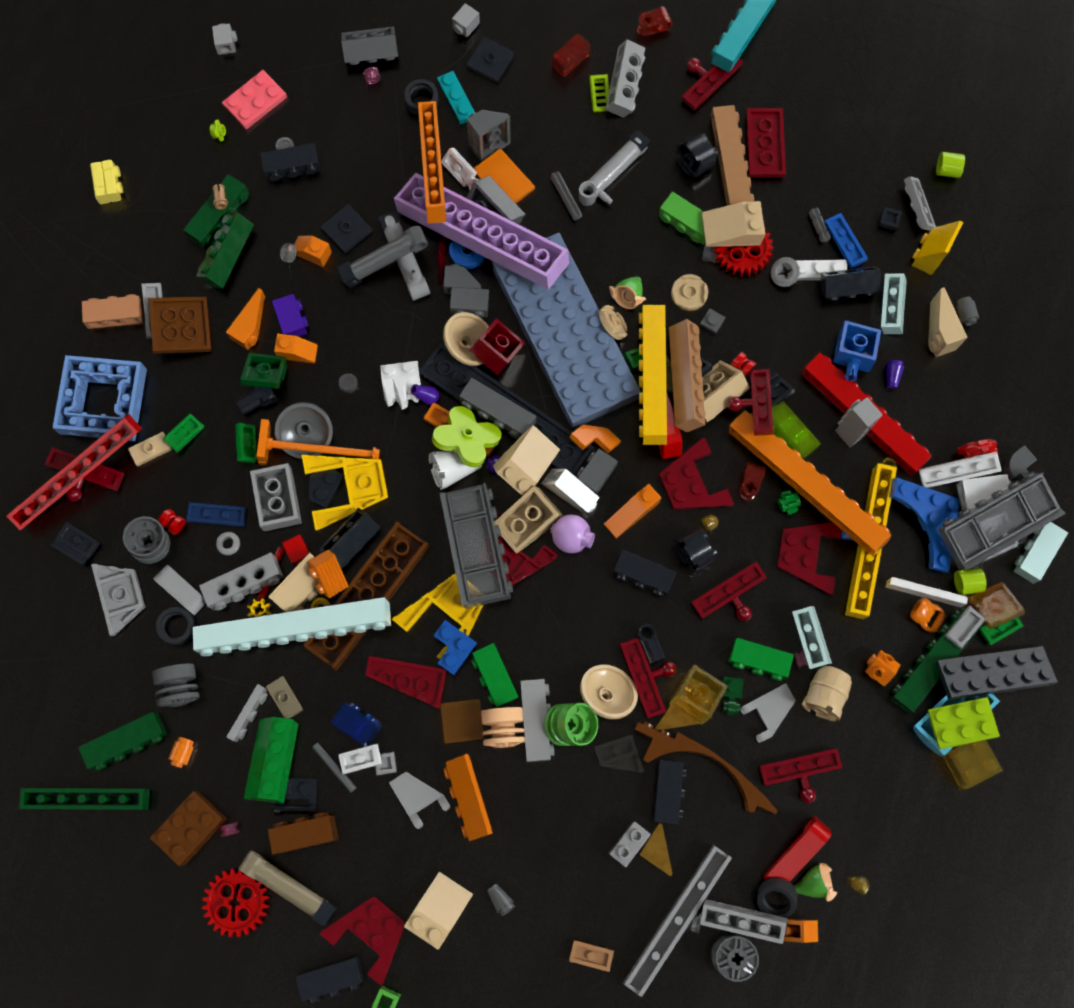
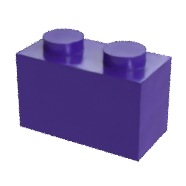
(289, 316)

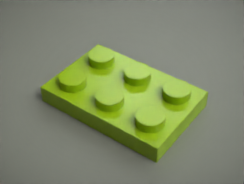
(963, 723)

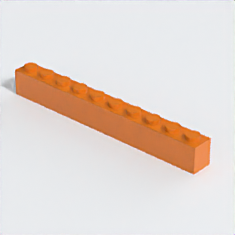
(812, 485)

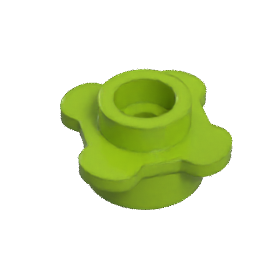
(217, 130)

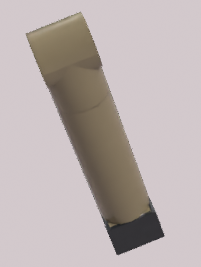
(258, 868)

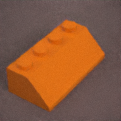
(469, 798)

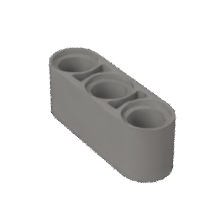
(180, 589)

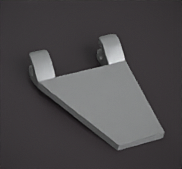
(771, 709)
(416, 796)

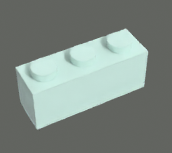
(893, 304)
(1040, 552)
(811, 637)

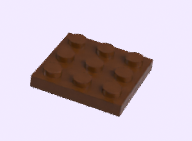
(179, 325)

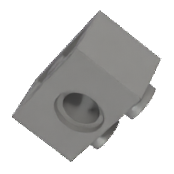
(629, 844)

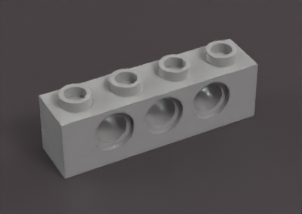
(625, 78)
(213, 589)
(743, 921)

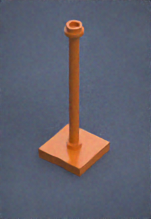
(267, 443)

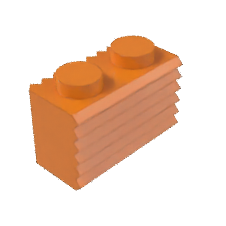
(327, 574)

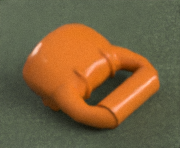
(922, 613)

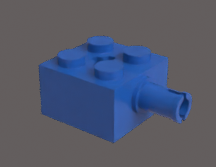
(856, 348)

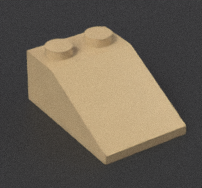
(734, 225)
(944, 325)
(526, 460)
(528, 519)
(438, 910)

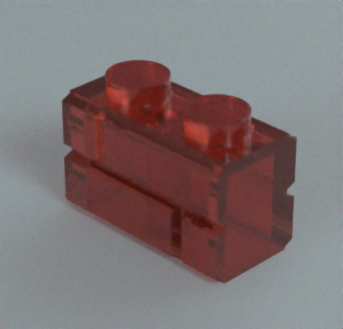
(571, 55)

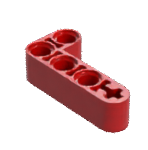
(674, 438)
(801, 851)

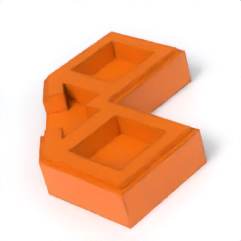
(602, 436)

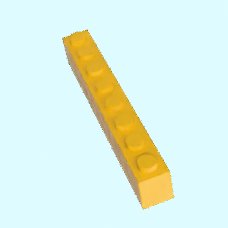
(654, 375)
(865, 565)

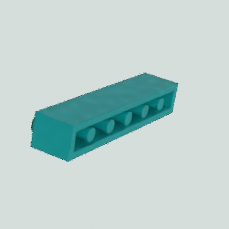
(740, 33)

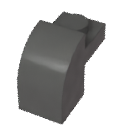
(1017, 463)

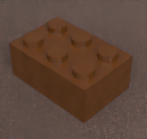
(188, 828)
(302, 833)

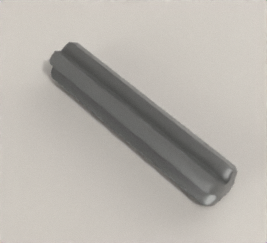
(566, 195)

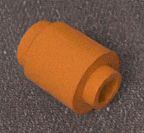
(181, 752)

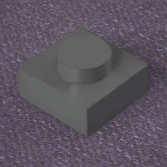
(712, 321)

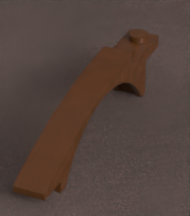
(662, 744)

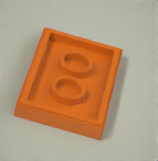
(506, 175)

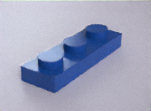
(846, 240)

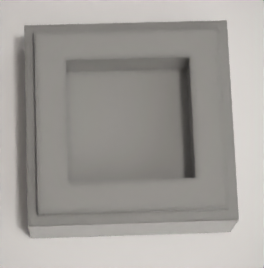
(388, 764)

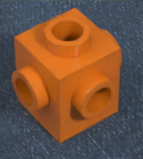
(882, 667)

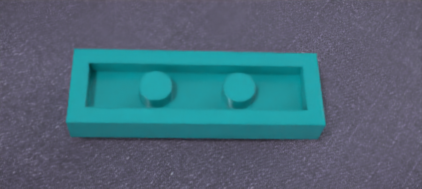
(455, 96)

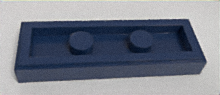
(216, 514)

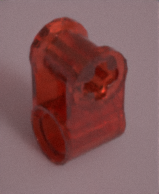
(655, 21)
(752, 478)

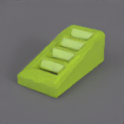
(595, 79)

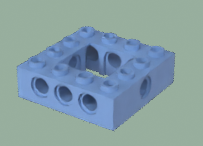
(76, 374)

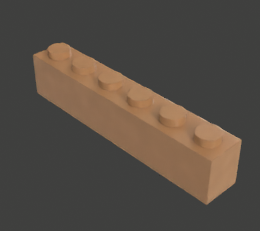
(730, 155)
(687, 376)

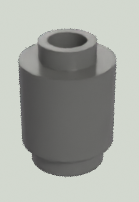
(967, 311)

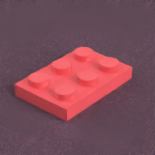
(254, 99)

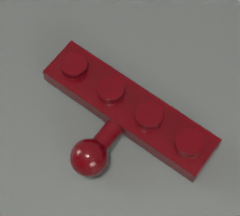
(707, 83)
(760, 402)
(100, 475)
(729, 591)
(644, 677)
(801, 768)

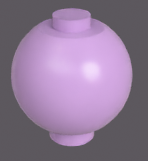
(572, 534)

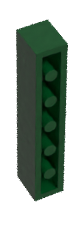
(924, 675)
(84, 799)

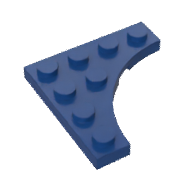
(932, 509)

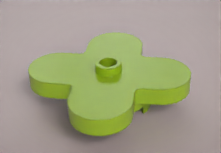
(466, 436)

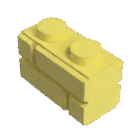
(105, 181)

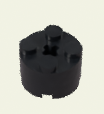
(696, 155)
(695, 549)

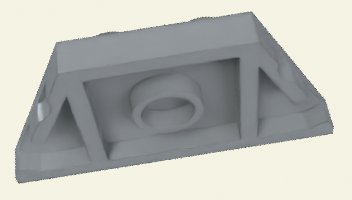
(119, 595)

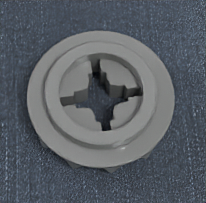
(778, 268)

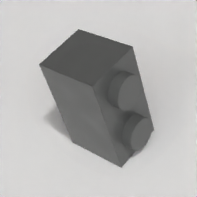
(470, 301)
(597, 470)

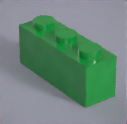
(760, 659)
(494, 676)

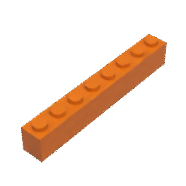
(431, 162)

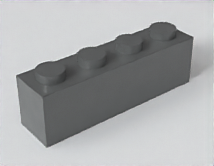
(496, 408)

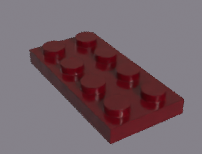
(765, 142)

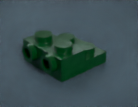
(264, 370)

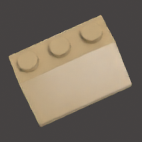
(719, 386)
(296, 588)

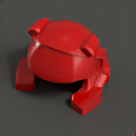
(978, 448)

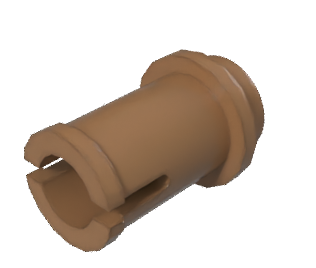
(220, 201)

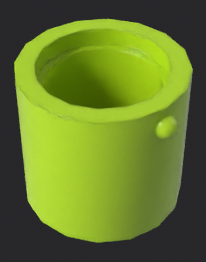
(950, 164)
(970, 581)

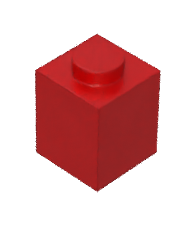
(296, 549)

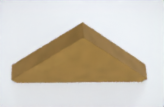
(674, 719)
(656, 850)

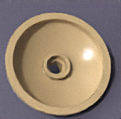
(464, 329)
(614, 686)

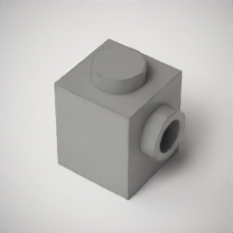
(465, 20)
(224, 39)

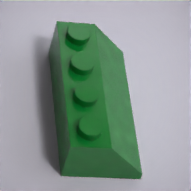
(271, 760)

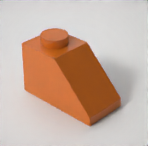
(313, 249)
(295, 348)
(801, 930)

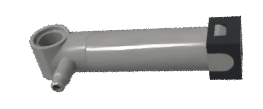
(634, 148)
(408, 265)

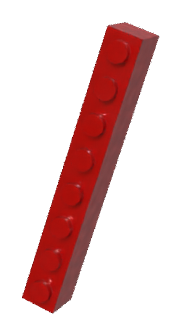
(885, 432)
(74, 472)

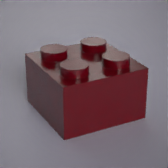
(497, 346)

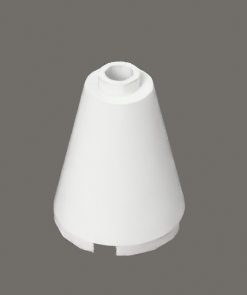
(448, 468)

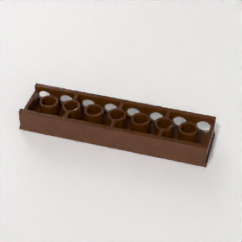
(377, 579)

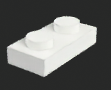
(360, 759)

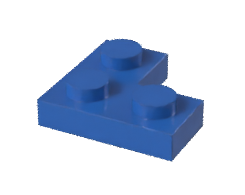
(459, 647)

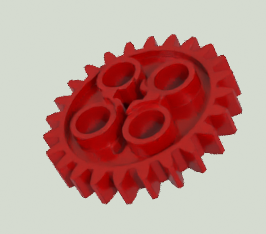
(747, 261)
(217, 899)

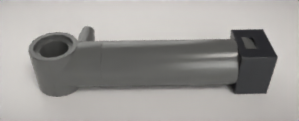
(411, 241)

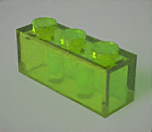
(793, 431)

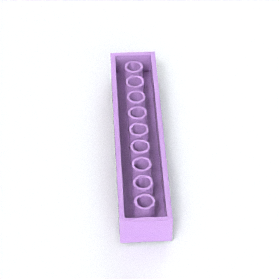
(487, 234)

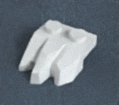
(397, 382)

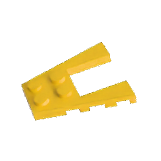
(363, 480)
(447, 598)

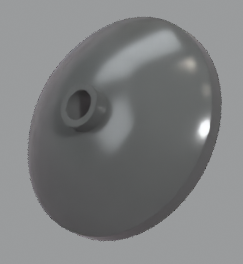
(290, 423)

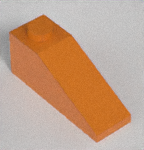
(247, 324)
(633, 511)

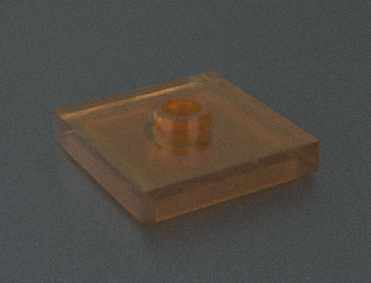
(996, 605)
(462, 721)

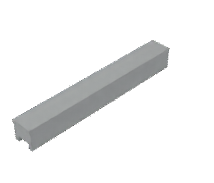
(677, 921)

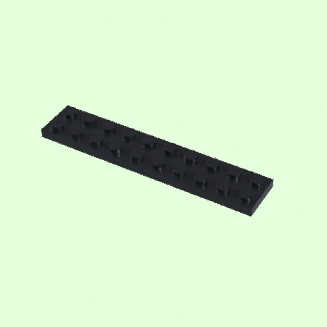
(453, 377)

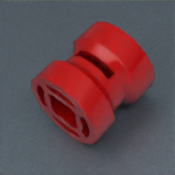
(739, 363)
(171, 521)

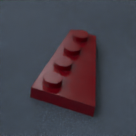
(415, 680)

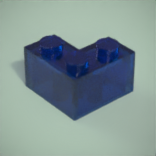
(356, 725)

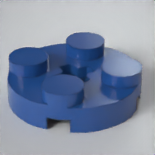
(465, 260)

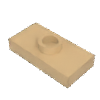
(149, 449)

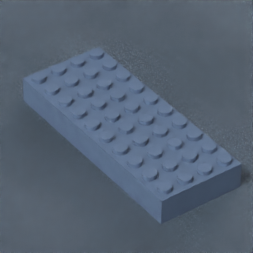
(570, 342)

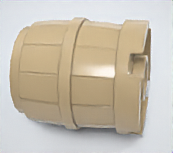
(828, 693)

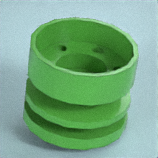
(571, 724)

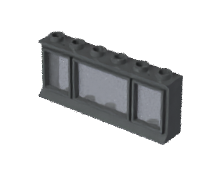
(1000, 520)
(476, 546)

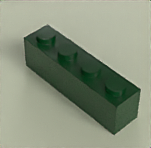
(209, 219)
(224, 250)
(122, 741)

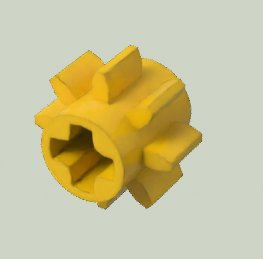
(257, 605)

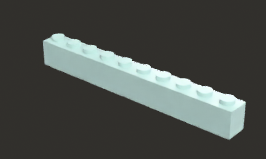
(292, 626)

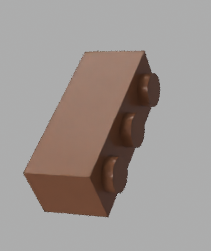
(112, 311)

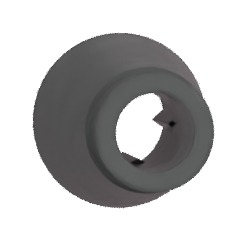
(501, 901)

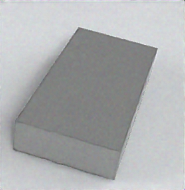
(964, 627)

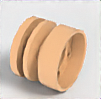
(503, 726)

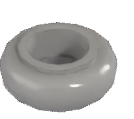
(228, 535)

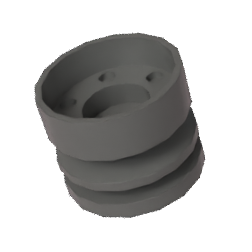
(142, 531)
(175, 685)
(725, 949)

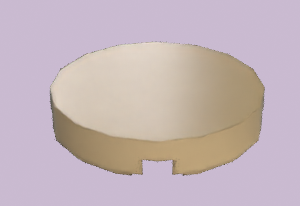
(689, 292)
(613, 322)

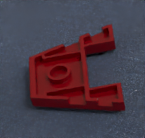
(685, 484)
(800, 553)
(520, 564)
(376, 927)

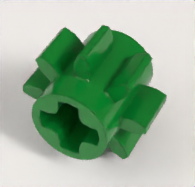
(789, 502)

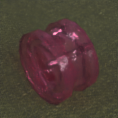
(371, 75)
(800, 659)
(229, 829)

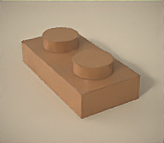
(591, 955)

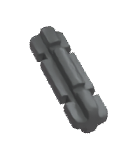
(819, 225)

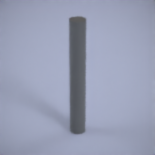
(334, 767)

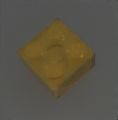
(698, 694)
(972, 763)

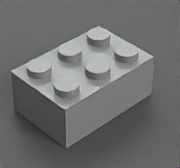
(275, 497)

